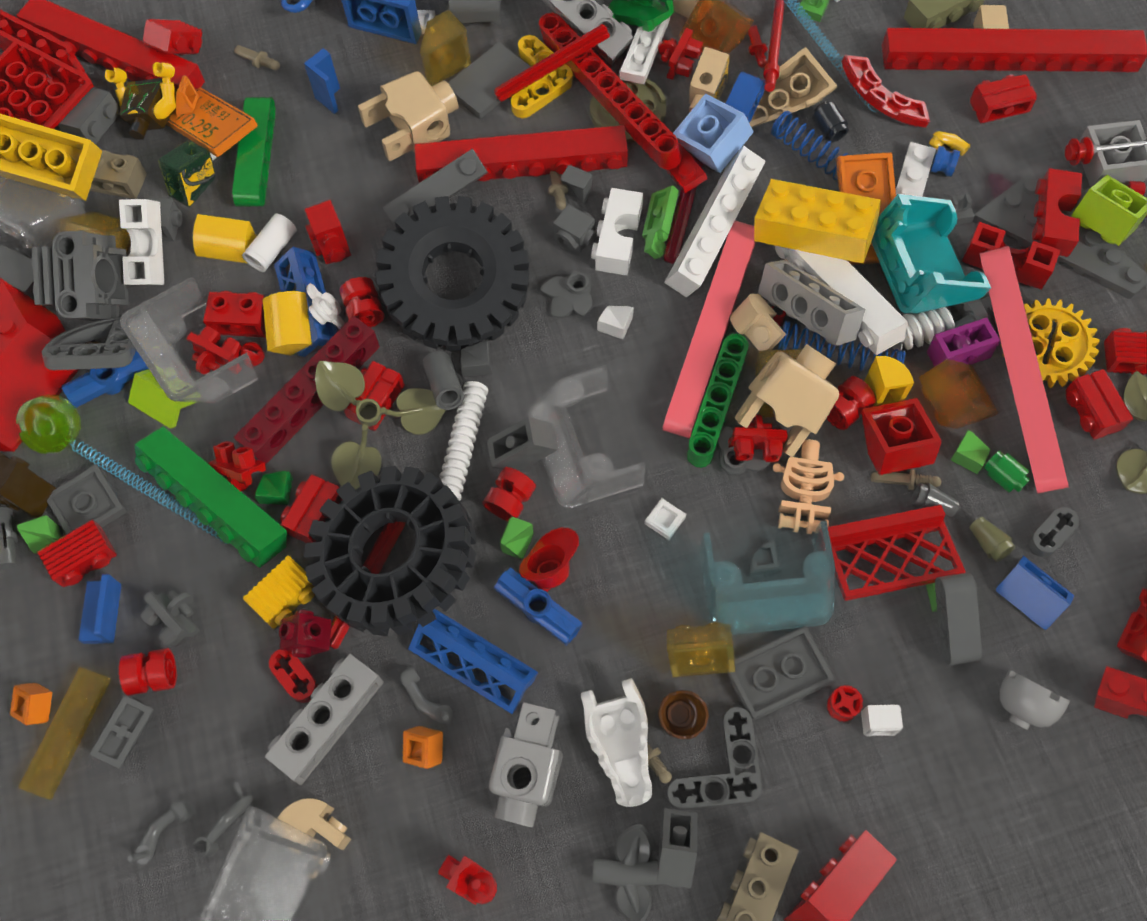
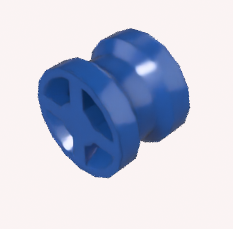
(945, 161)

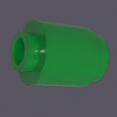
(1007, 472)

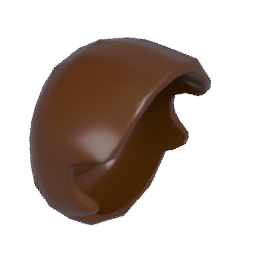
(683, 714)

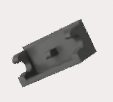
(121, 732)

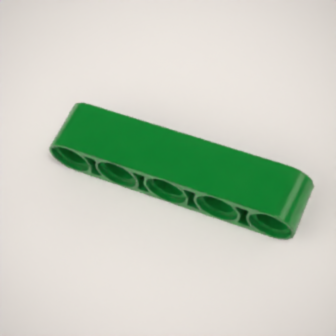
(254, 154)
(714, 411)

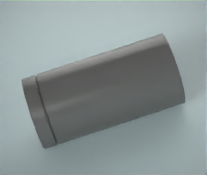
(443, 380)

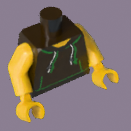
(145, 102)

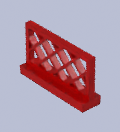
(890, 528)

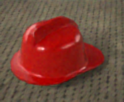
(549, 559)

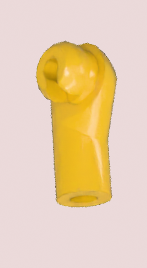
(949, 139)

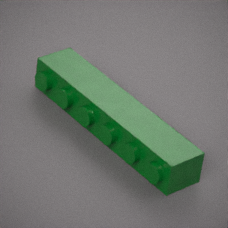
(210, 497)

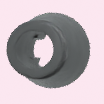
(928, 495)

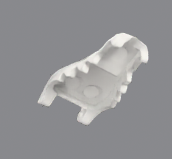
(619, 738)

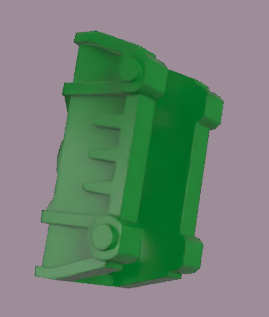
(641, 12)

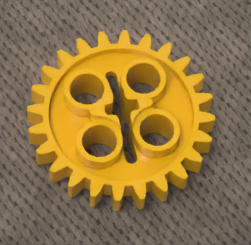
(1076, 350)

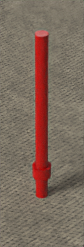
(772, 69)

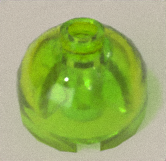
(48, 423)

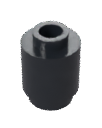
(830, 121)

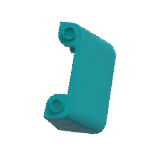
(920, 258)

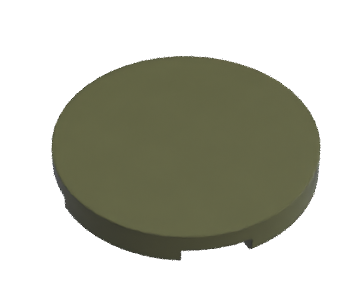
(648, 93)

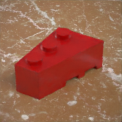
(844, 881)

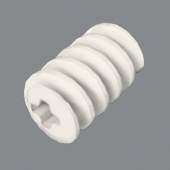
(924, 327)

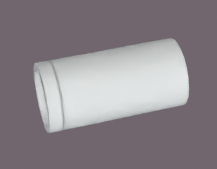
(269, 242)

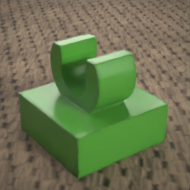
(814, 8)

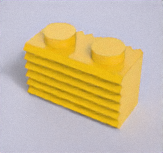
(280, 592)

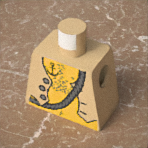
(709, 76)

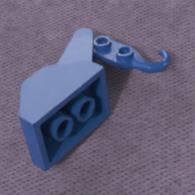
(382, 17)

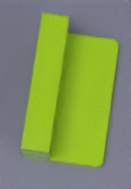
(152, 400)

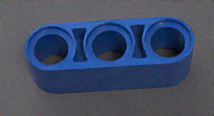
(746, 94)

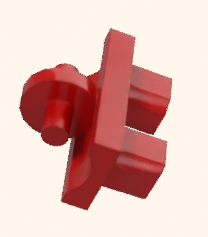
(676, 54)
(208, 354)
(758, 436)
(236, 464)
(469, 880)

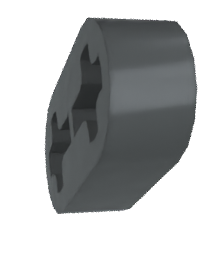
(1058, 536)

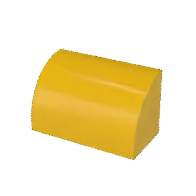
(222, 238)
(287, 322)
(889, 380)

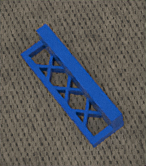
(302, 271)
(470, 647)

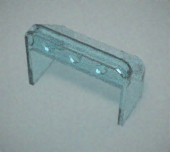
(775, 602)

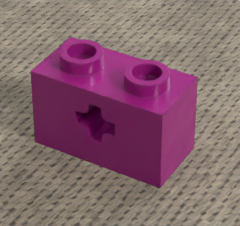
(964, 343)

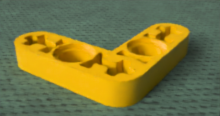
(538, 101)

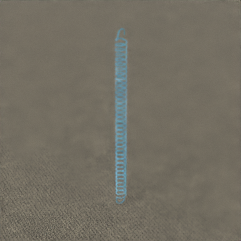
(816, 39)
(141, 488)

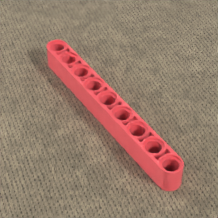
(710, 331)
(1024, 371)

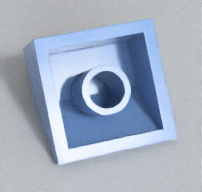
(713, 132)

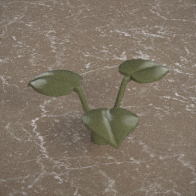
(341, 384)
(1133, 463)

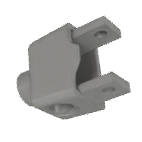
(530, 750)

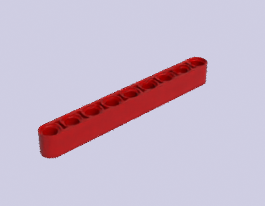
(614, 95)

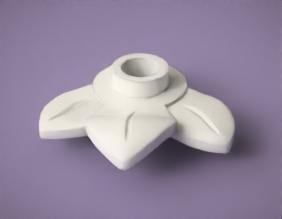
(324, 307)

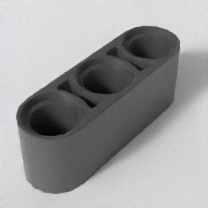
(958, 619)

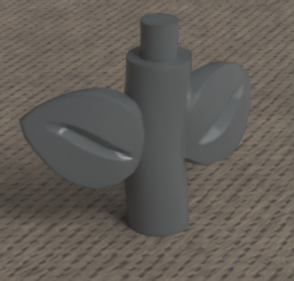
(630, 873)

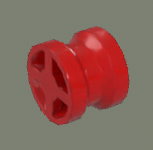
(849, 698)

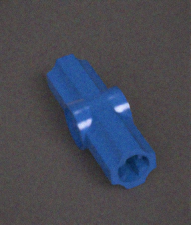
(94, 383)
(523, 594)

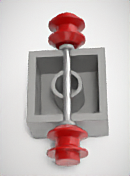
(1111, 150)

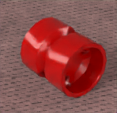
(362, 301)
(853, 397)
(511, 490)
(143, 672)

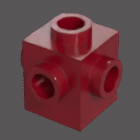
(305, 634)

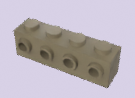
(118, 175)
(761, 881)

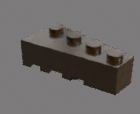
(22, 487)

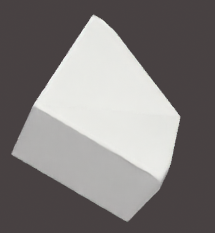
(615, 320)
(881, 720)

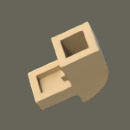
(756, 321)
(311, 817)

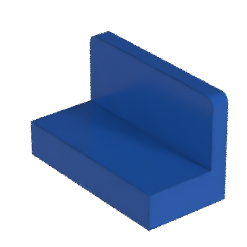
(323, 79)
(1035, 593)
(100, 611)

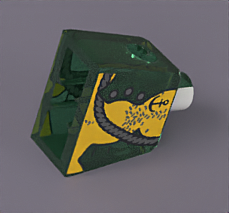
(187, 172)

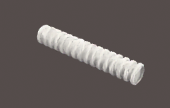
(463, 437)

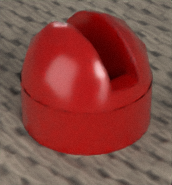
(256, 359)

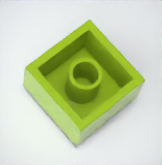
(1111, 210)

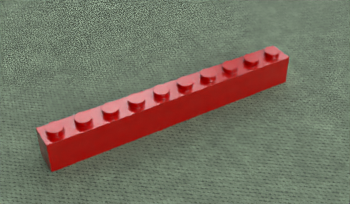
(1014, 49)

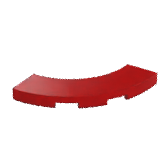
(891, 104)

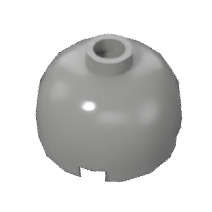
(1030, 702)

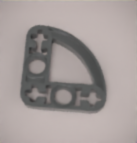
(69, 351)

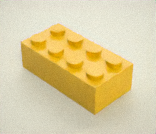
(47, 157)
(816, 220)

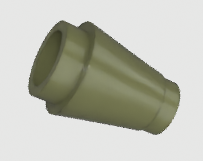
(992, 539)

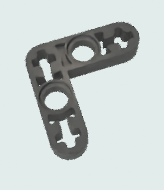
(736, 771)

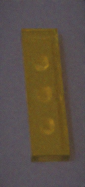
(64, 734)

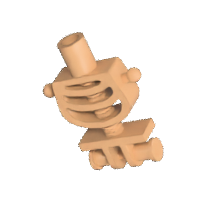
(807, 475)

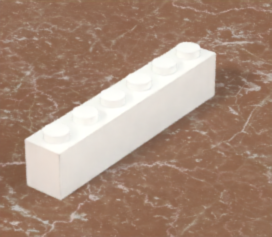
(715, 222)
(881, 323)

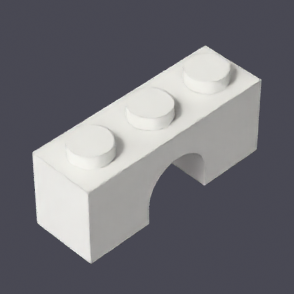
(621, 212)
(145, 259)

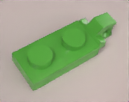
(659, 221)

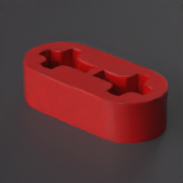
(287, 680)

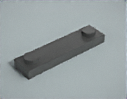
(443, 183)

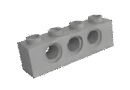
(570, 12)
(811, 302)
(322, 737)

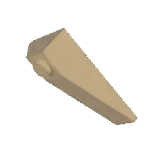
(799, 85)

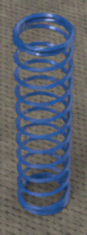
(775, 131)
(782, 346)

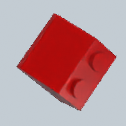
(900, 436)

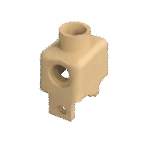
(415, 110)
(795, 392)

